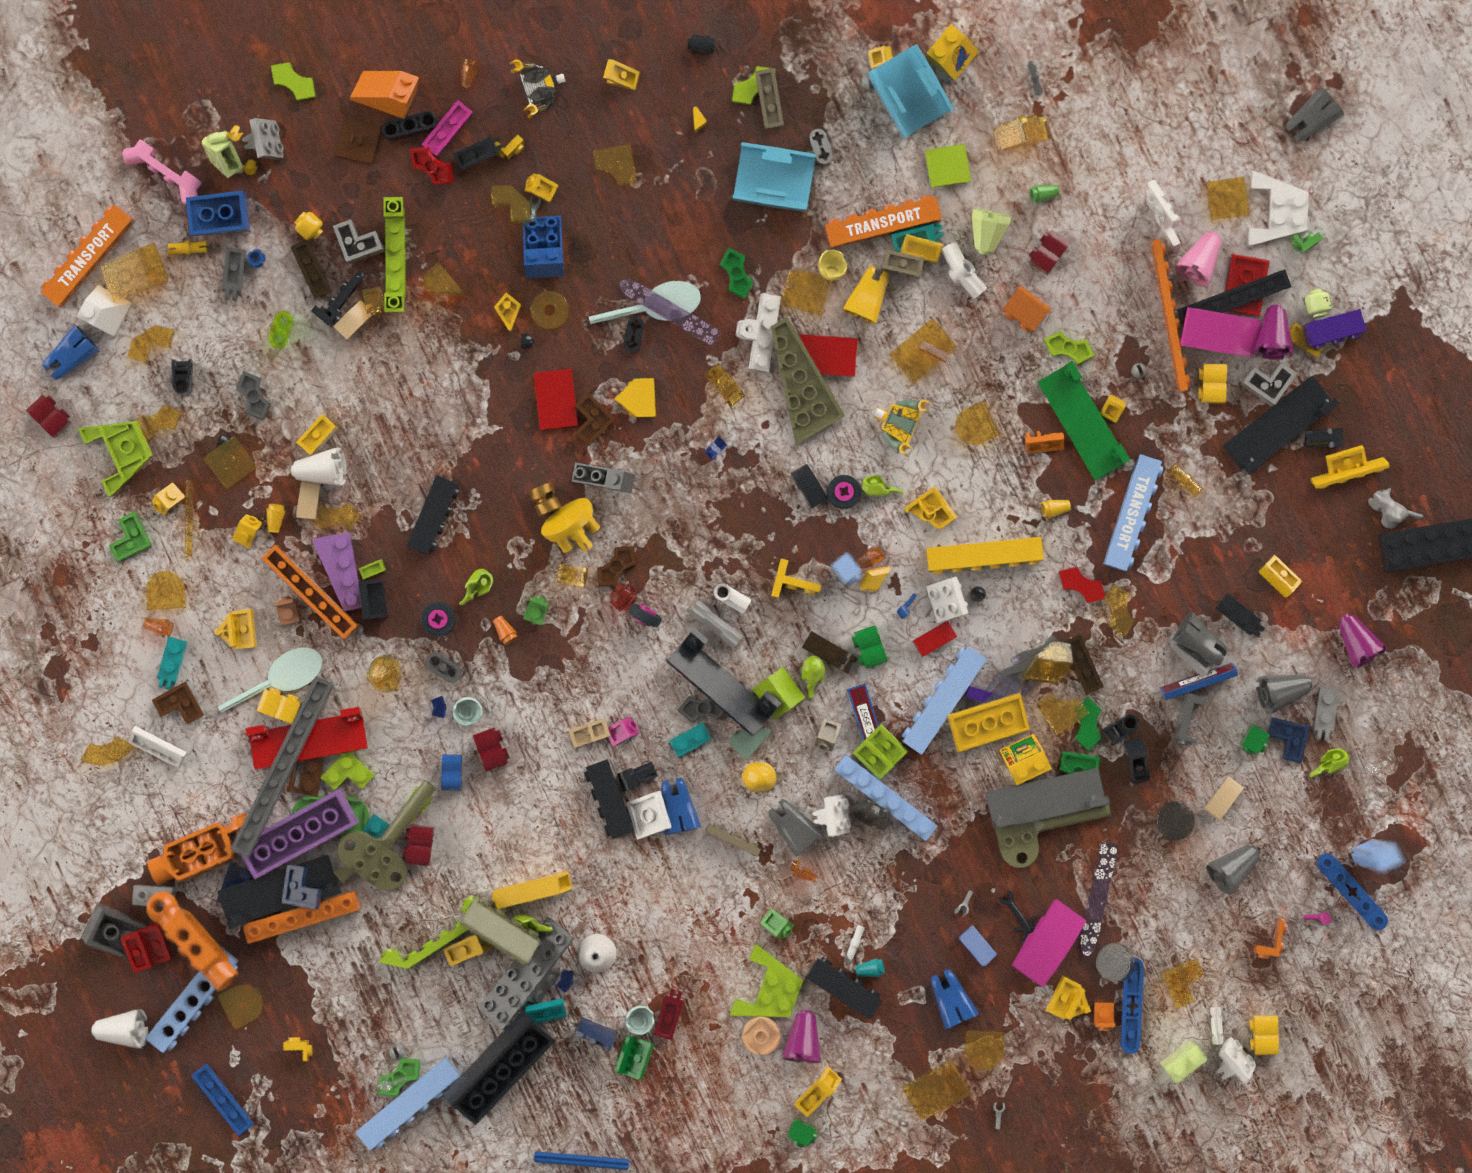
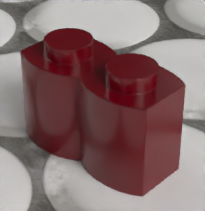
(1049, 252)
(48, 416)
(490, 748)
(419, 845)

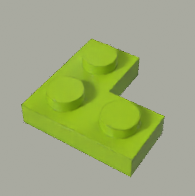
(347, 766)

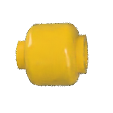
(308, 226)

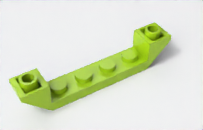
(395, 254)
(394, 957)

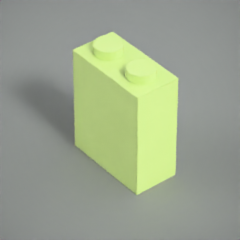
(1183, 1061)

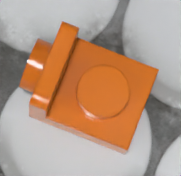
(1104, 1015)

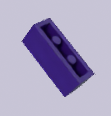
(1334, 329)

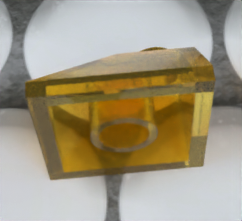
(441, 283)
(1050, 663)

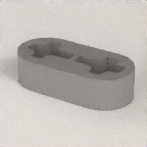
(825, 145)

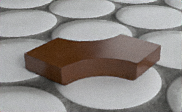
(622, 559)

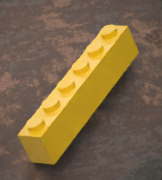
(984, 554)

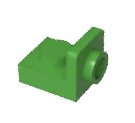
(1309, 241)
(536, 610)
(777, 924)

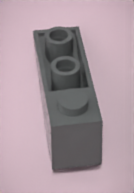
(603, 477)

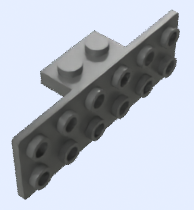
(528, 981)

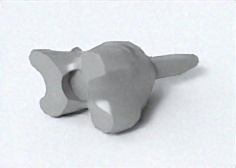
(1392, 511)

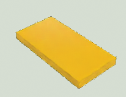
(988, 722)

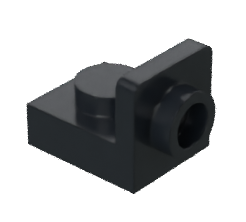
(323, 314)

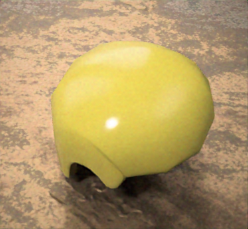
(832, 265)

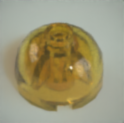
(384, 674)

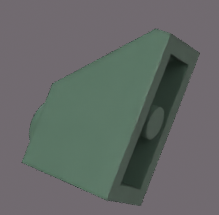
(747, 744)

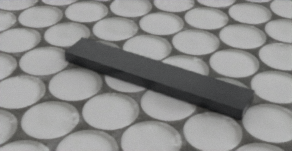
(1241, 295)

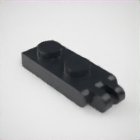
(477, 152)
(347, 290)
(1239, 615)

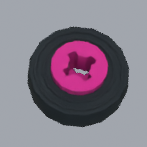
(839, 489)
(439, 613)
(644, 615)

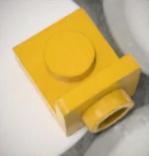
(541, 187)

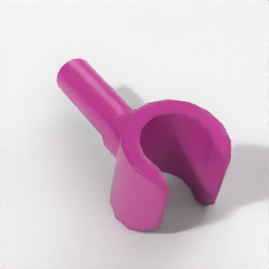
(1324, 917)

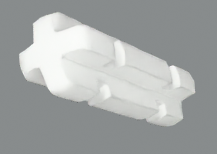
(1216, 1025)

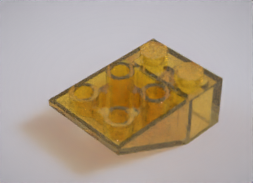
(936, 1089)

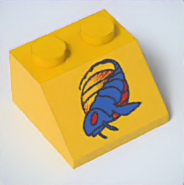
(952, 52)

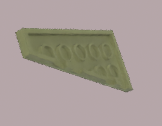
(806, 392)

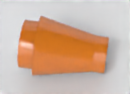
(505, 631)

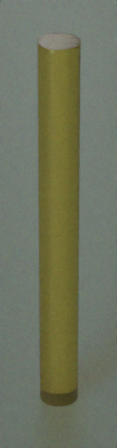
(189, 519)

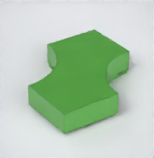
(407, 1068)

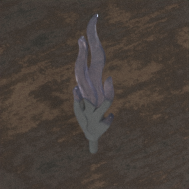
(1012, 676)

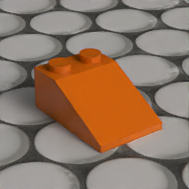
(386, 91)
(1025, 310)

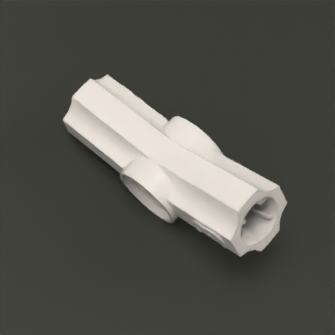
(962, 270)

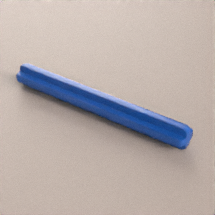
(581, 1160)

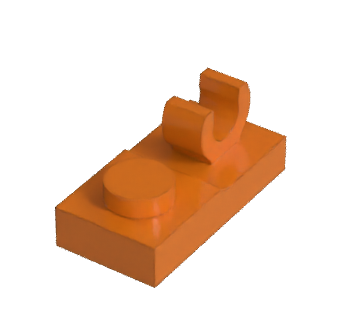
(1044, 443)

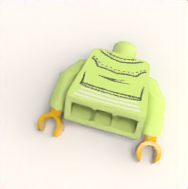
(223, 154)

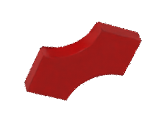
(438, 171)
(1074, 580)

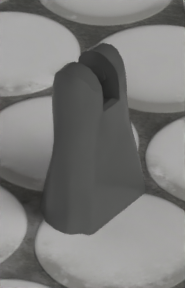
(1315, 114)
(1199, 639)
(795, 827)

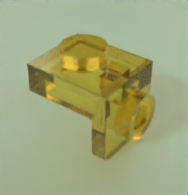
(373, 300)
(572, 575)

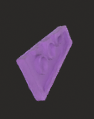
(339, 562)

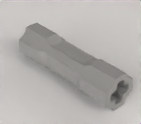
(717, 625)

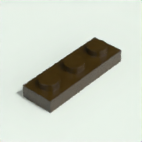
(311, 269)
(1084, 665)

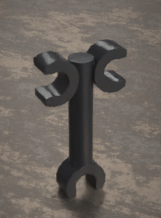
(1027, 927)

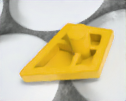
(508, 310)
(874, 578)

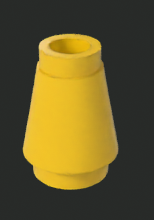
(1053, 508)
(275, 516)

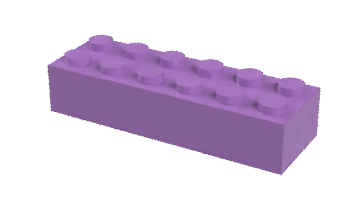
(301, 832)

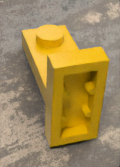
(792, 583)
(466, 949)
(818, 1092)

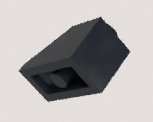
(1136, 760)

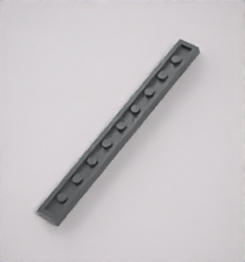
(282, 767)

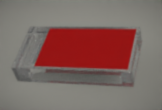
(937, 353)

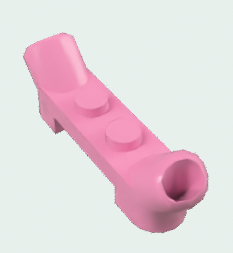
(144, 154)

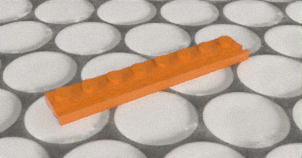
(1169, 306)

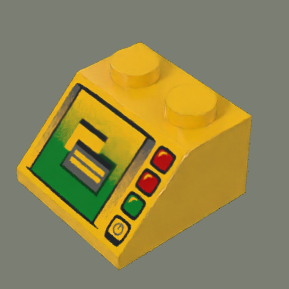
(1025, 759)

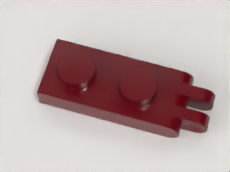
(669, 1014)

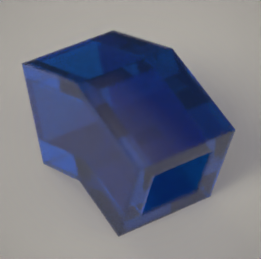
(715, 448)
(440, 707)
(566, 981)

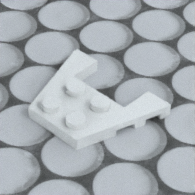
(1286, 211)
(1163, 214)

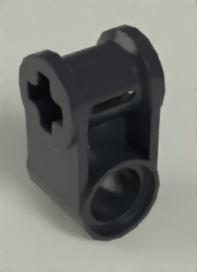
(182, 372)
(1120, 729)

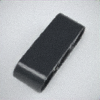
(400, 124)

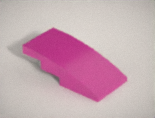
(1220, 332)
(1049, 943)

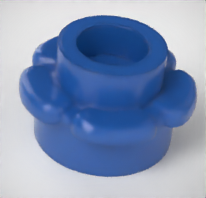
(256, 253)

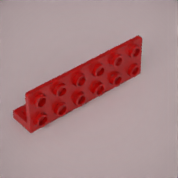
(328, 738)

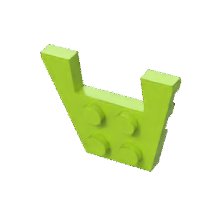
(126, 448)
(777, 990)

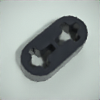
(638, 336)

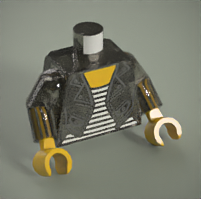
(538, 85)

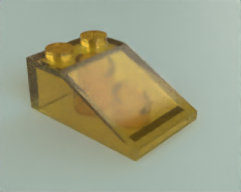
(134, 272)

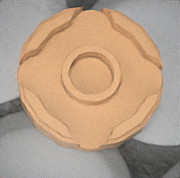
(761, 1036)

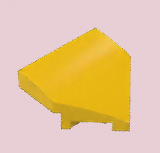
(638, 398)
(238, 629)
(1068, 1000)

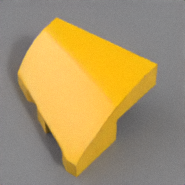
(932, 508)

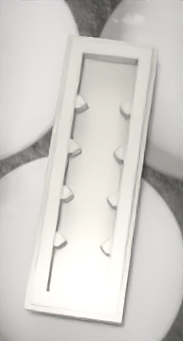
(157, 747)

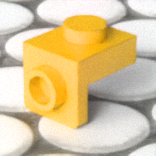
(512, 148)
(167, 499)
(247, 530)
(295, 1043)

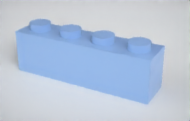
(846, 569)

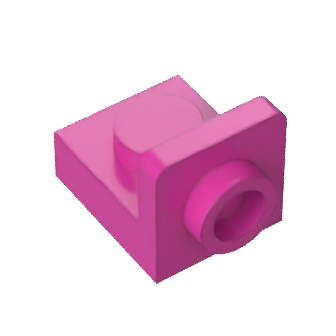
(622, 731)

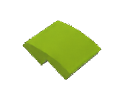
(947, 166)
(880, 751)

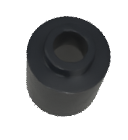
(701, 44)

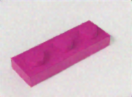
(447, 128)

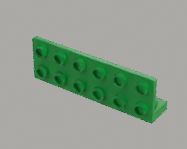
(1082, 421)

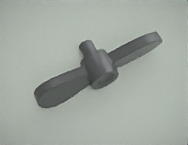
(1035, 78)

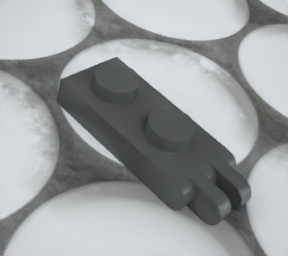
(233, 272)

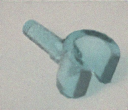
(534, 208)

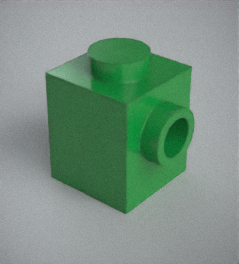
(1254, 740)
(802, 1133)

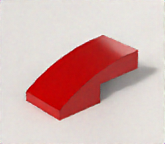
(934, 638)

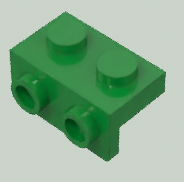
(634, 1057)

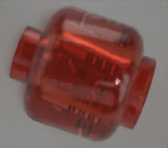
(623, 597)

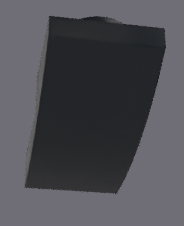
(809, 486)

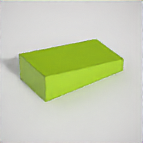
(372, 569)

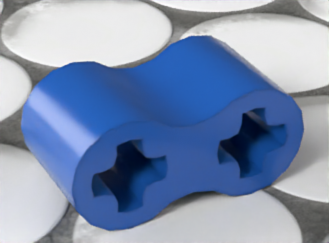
(451, 772)

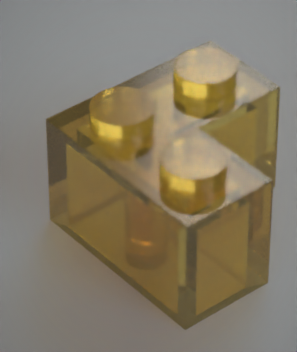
(1021, 132)
(1176, 979)

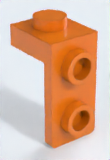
(1265, 951)

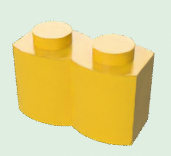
(1213, 383)
(278, 705)
(1265, 1035)

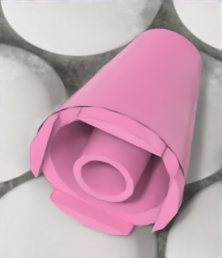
(1200, 260)

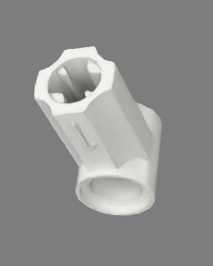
(733, 599)

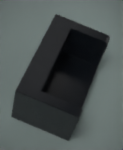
(373, 599)

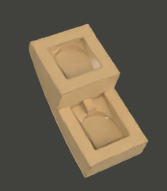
(352, 320)
(308, 500)
(589, 732)
(1223, 798)

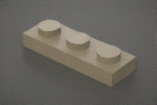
(769, 98)
(733, 838)

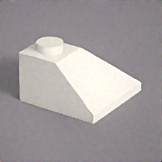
(103, 312)

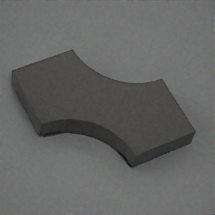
(256, 403)
(694, 708)

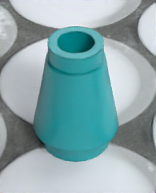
(871, 968)

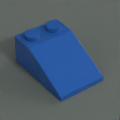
(218, 214)

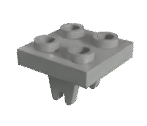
(264, 139)

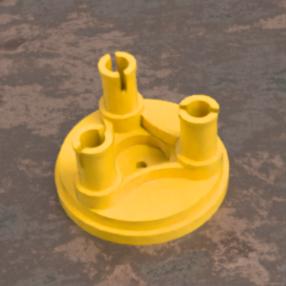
(569, 522)

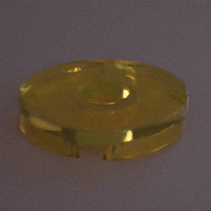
(561, 310)

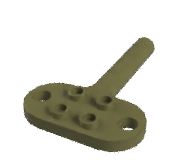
(1024, 836)
(374, 857)

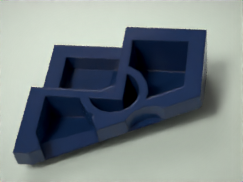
(596, 1033)

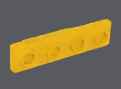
(1348, 465)

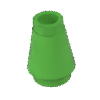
(1041, 193)

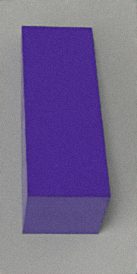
(977, 694)

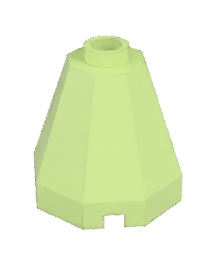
(988, 229)

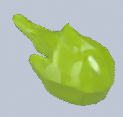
(874, 486)
(478, 582)
(813, 671)
(1334, 760)
(531, 923)

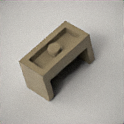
(903, 263)

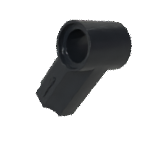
(1325, 438)
(633, 777)

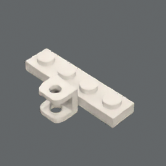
(760, 332)

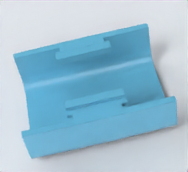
(910, 91)
(774, 177)

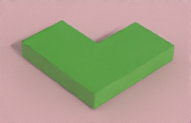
(135, 540)

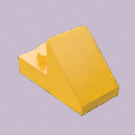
(621, 75)

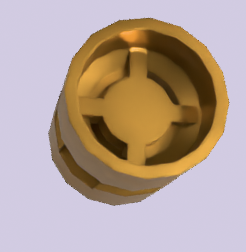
(545, 499)

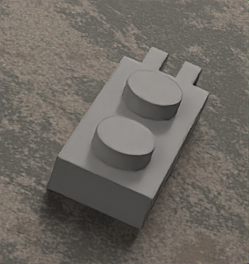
(1195, 660)
(1325, 712)

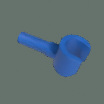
(903, 611)

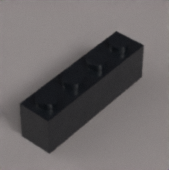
(433, 515)
(609, 798)
(844, 988)

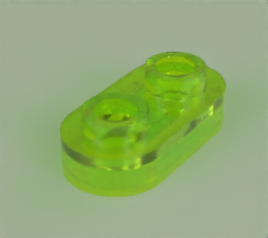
(280, 329)

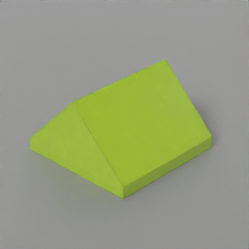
(783, 689)

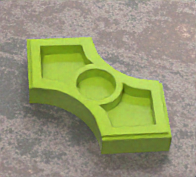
(285, 76)
(746, 90)
(1061, 345)

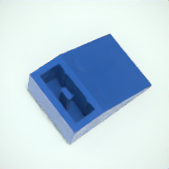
(543, 247)

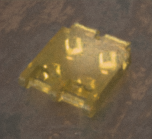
(805, 291)

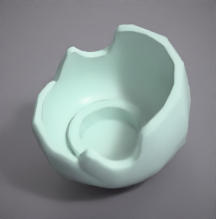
(467, 711)
(639, 1020)

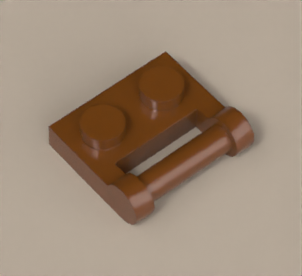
(310, 778)

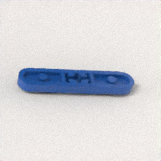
(1339, 877)
(1131, 1025)

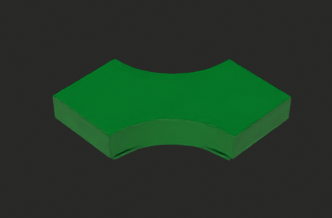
(739, 282)
(1088, 733)

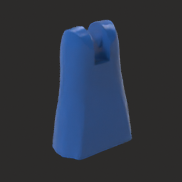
(70, 352)
(679, 808)
(952, 1000)

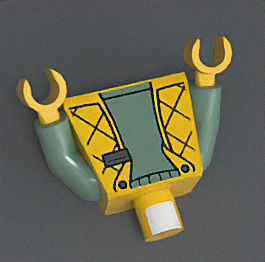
(901, 422)

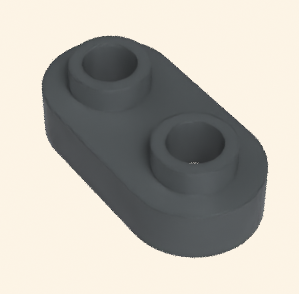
(443, 667)

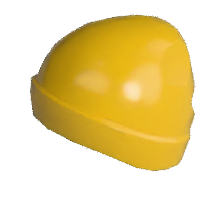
(759, 777)

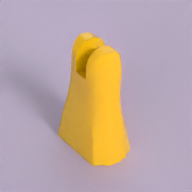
(867, 296)

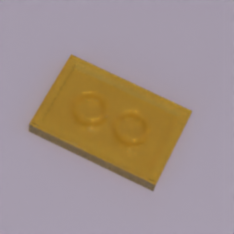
(915, 362)

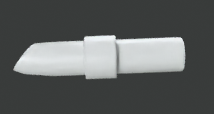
(855, 942)

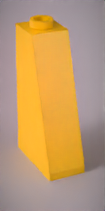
(532, 890)

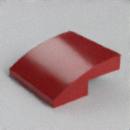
(146, 947)

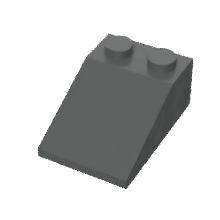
(107, 927)

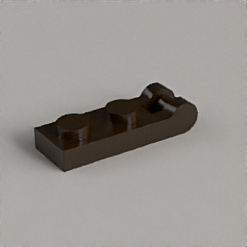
(828, 652)

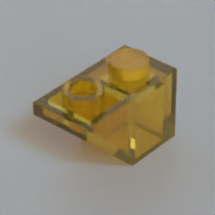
(724, 385)

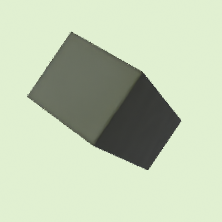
(343, 873)

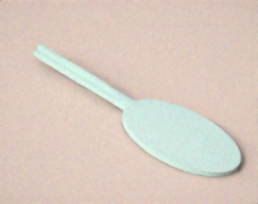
(678, 292)
(287, 673)

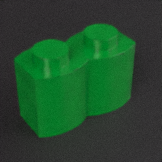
(870, 647)

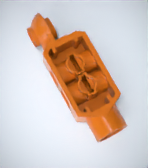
(197, 852)
(178, 924)

